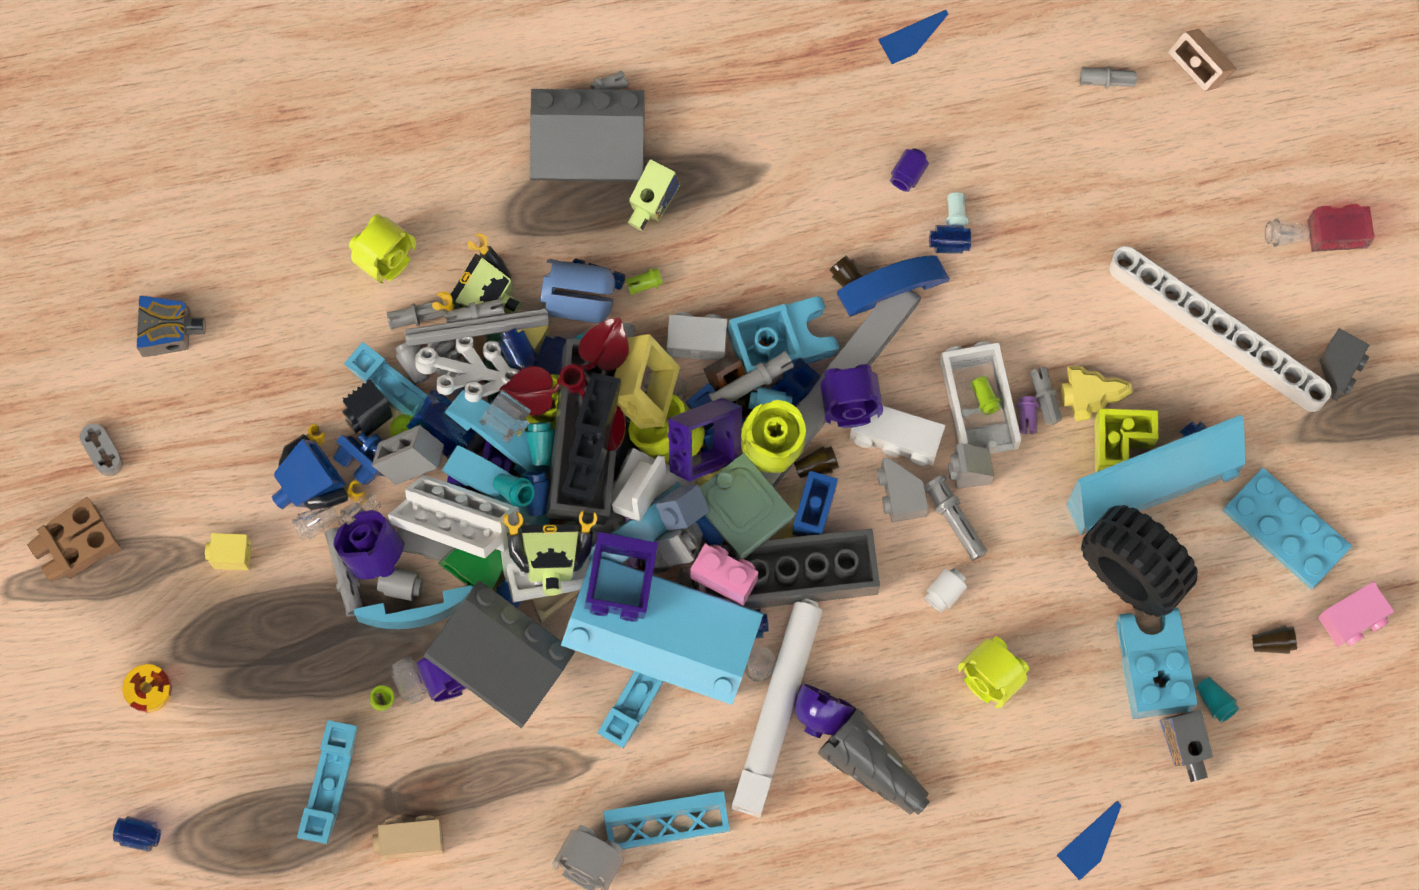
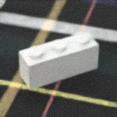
(901, 435)

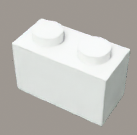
(696, 336)

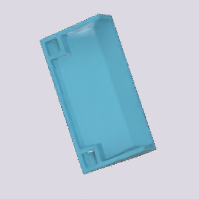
(1161, 473)
(681, 640)

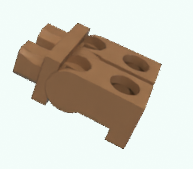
(74, 540)

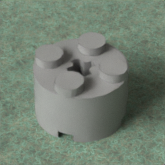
(588, 859)

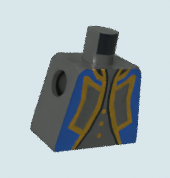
(165, 326)
(1186, 730)

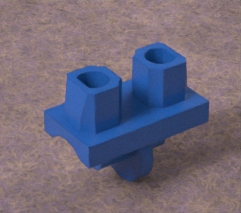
(352, 449)

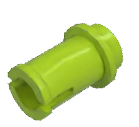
(644, 281)
(988, 402)

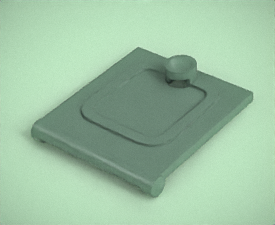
(748, 509)

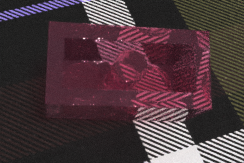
(1340, 228)

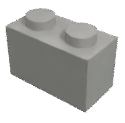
(408, 455)

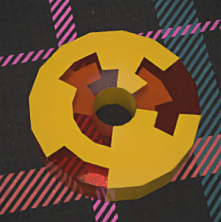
(137, 679)

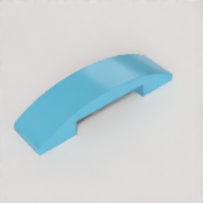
(395, 387)
(517, 449)
(479, 473)
(647, 529)
(377, 614)
(630, 708)
(329, 782)

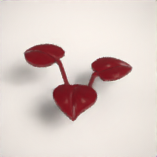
(601, 345)

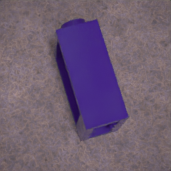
(727, 447)
(626, 547)

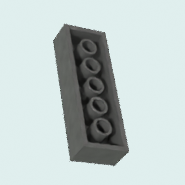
(567, 411)
(811, 568)

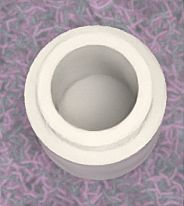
(946, 589)

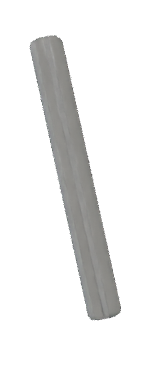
(476, 327)

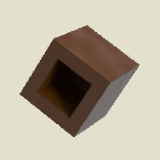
(724, 372)

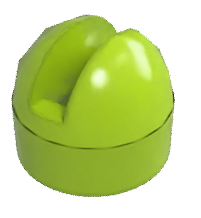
(387, 696)

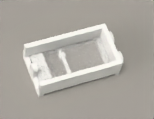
(973, 427)

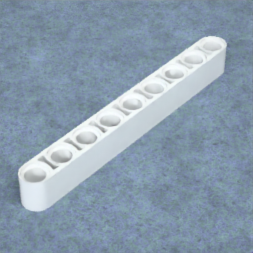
(1226, 341)

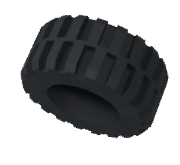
(1139, 560)

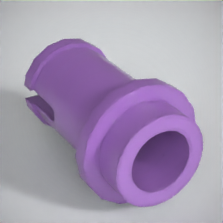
(1027, 413)

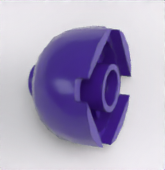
(821, 711)

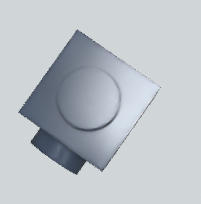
(682, 507)

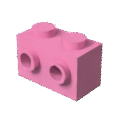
(724, 574)
(1355, 615)

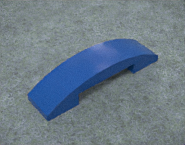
(891, 281)

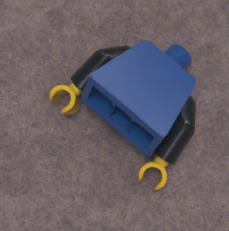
(309, 476)

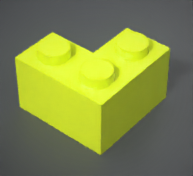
(1122, 429)

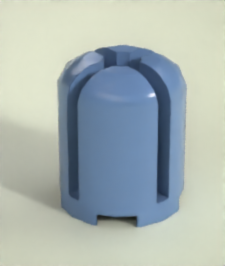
(579, 278)

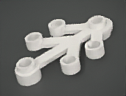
(428, 362)

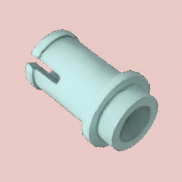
(956, 209)

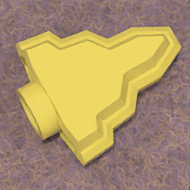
(1090, 391)

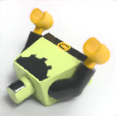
(481, 282)
(549, 551)

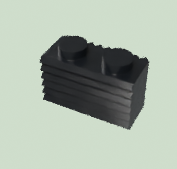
(366, 409)

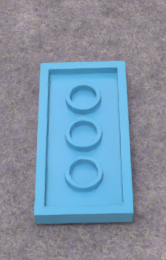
(1287, 528)

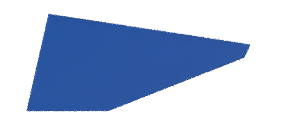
(911, 38)
(1090, 845)

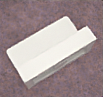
(641, 489)

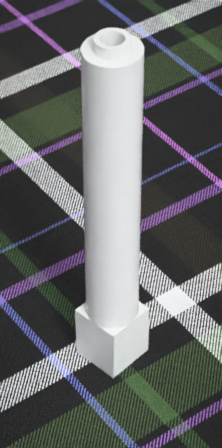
(777, 708)

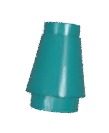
(540, 441)
(514, 489)
(1218, 701)

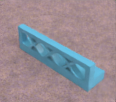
(667, 809)

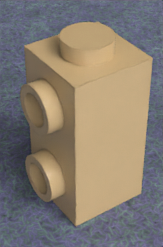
(409, 839)

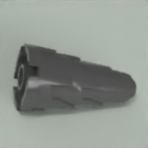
(864, 755)

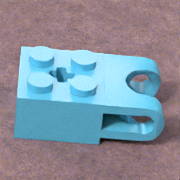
(785, 331)
(1155, 657)

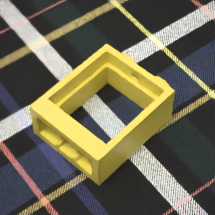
(650, 408)

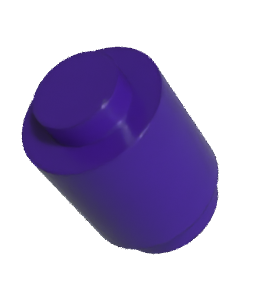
(909, 169)

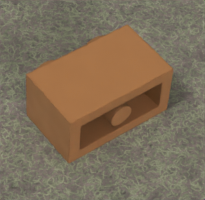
(1202, 59)

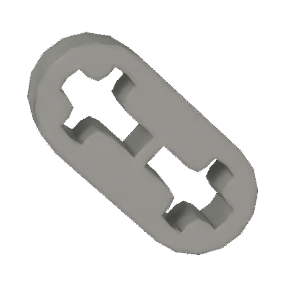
(106, 446)

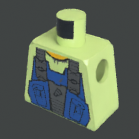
(656, 184)

